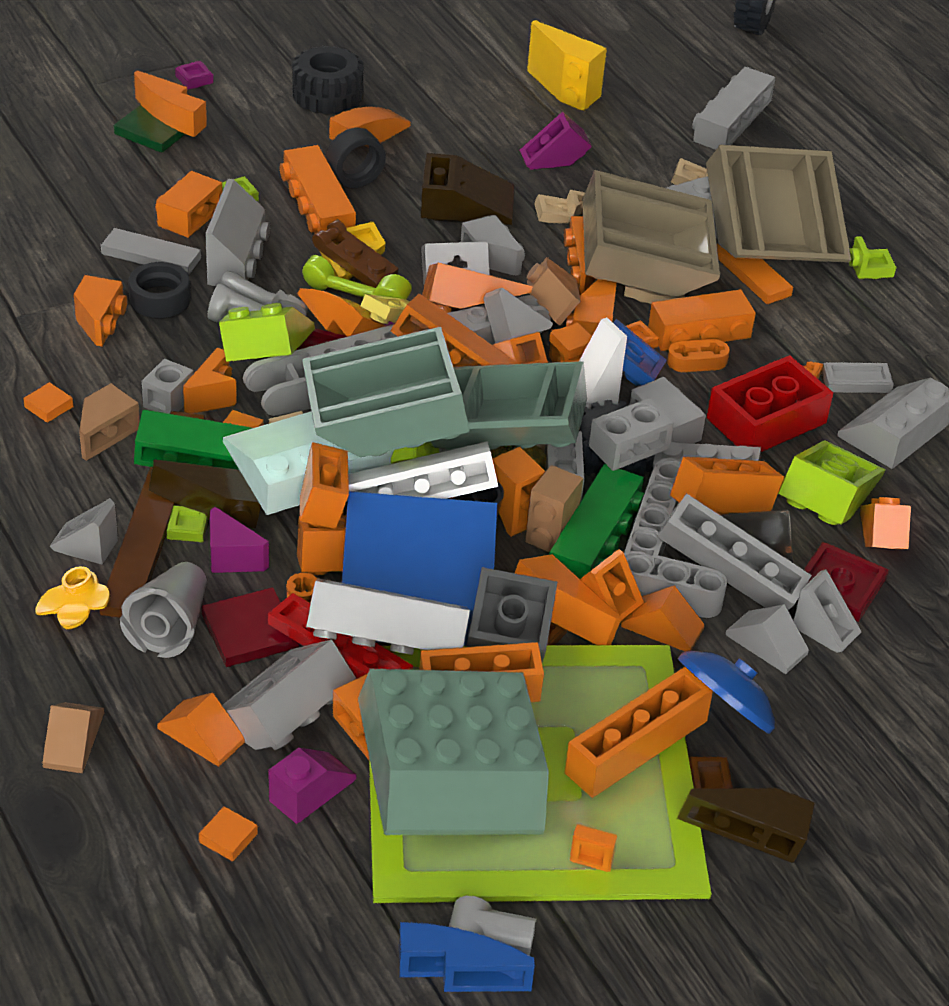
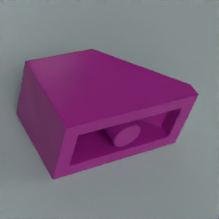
(556, 144)
(306, 782)

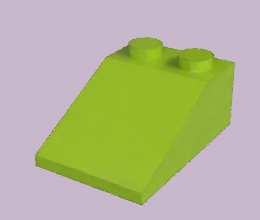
(263, 332)
(830, 482)

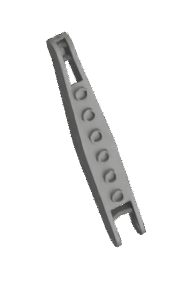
(285, 374)

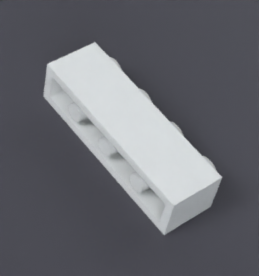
(431, 476)

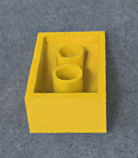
(566, 65)

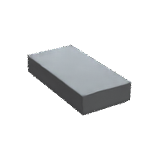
(857, 377)

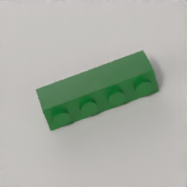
(183, 440)
(599, 520)

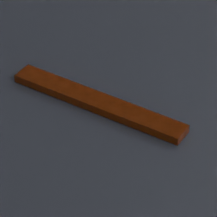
(140, 545)

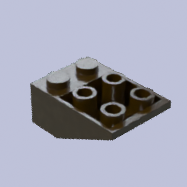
(463, 191)

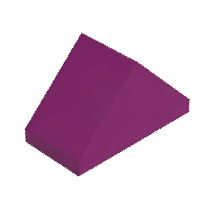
(235, 546)

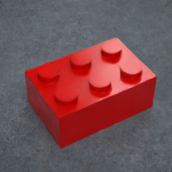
(769, 404)

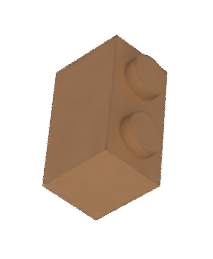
(552, 506)

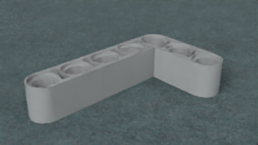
(699, 585)

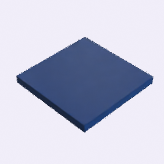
(419, 546)

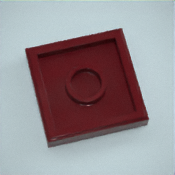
(853, 576)
(242, 627)

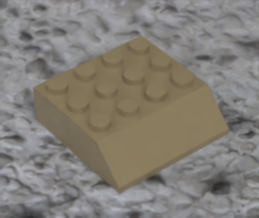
(777, 204)
(648, 236)

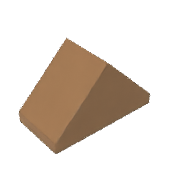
(71, 736)

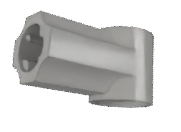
(478, 917)

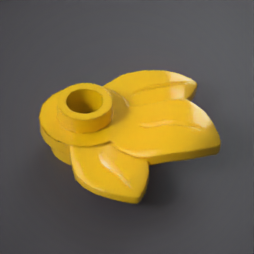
(74, 598)

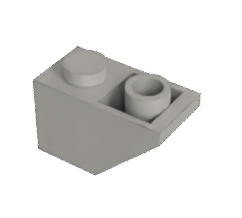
(503, 249)

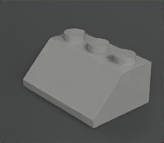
(235, 234)
(900, 421)
(288, 694)

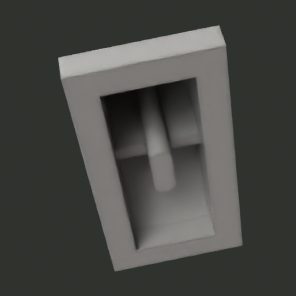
(511, 316)
(89, 534)
(824, 614)
(771, 636)

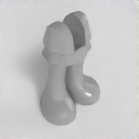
(239, 292)

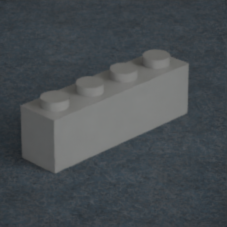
(733, 108)
(733, 552)

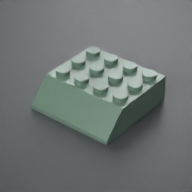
(386, 394)
(521, 404)
(454, 752)

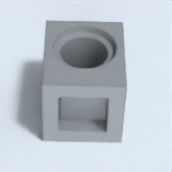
(164, 387)

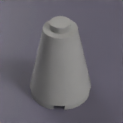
(165, 611)

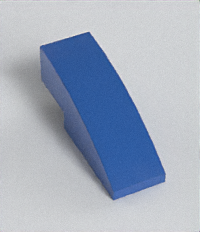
(463, 959)

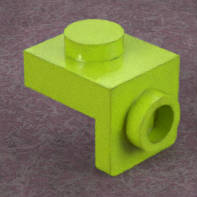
(871, 263)

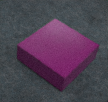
(194, 75)

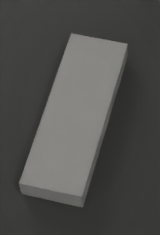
(146, 249)

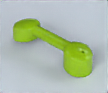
(320, 275)

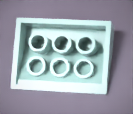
(276, 459)

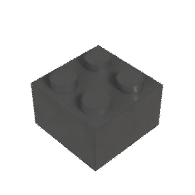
(512, 610)

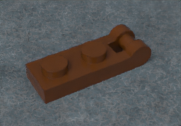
(353, 254)

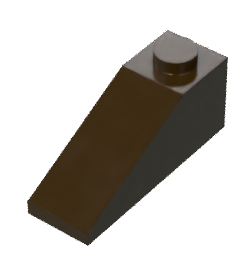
(205, 488)
(752, 816)

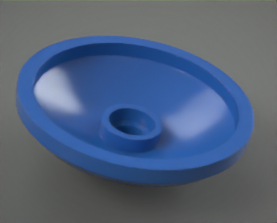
(733, 684)

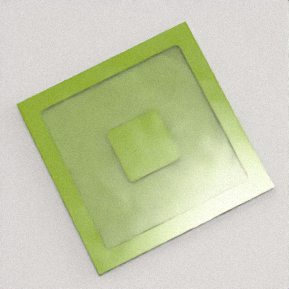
(653, 849)

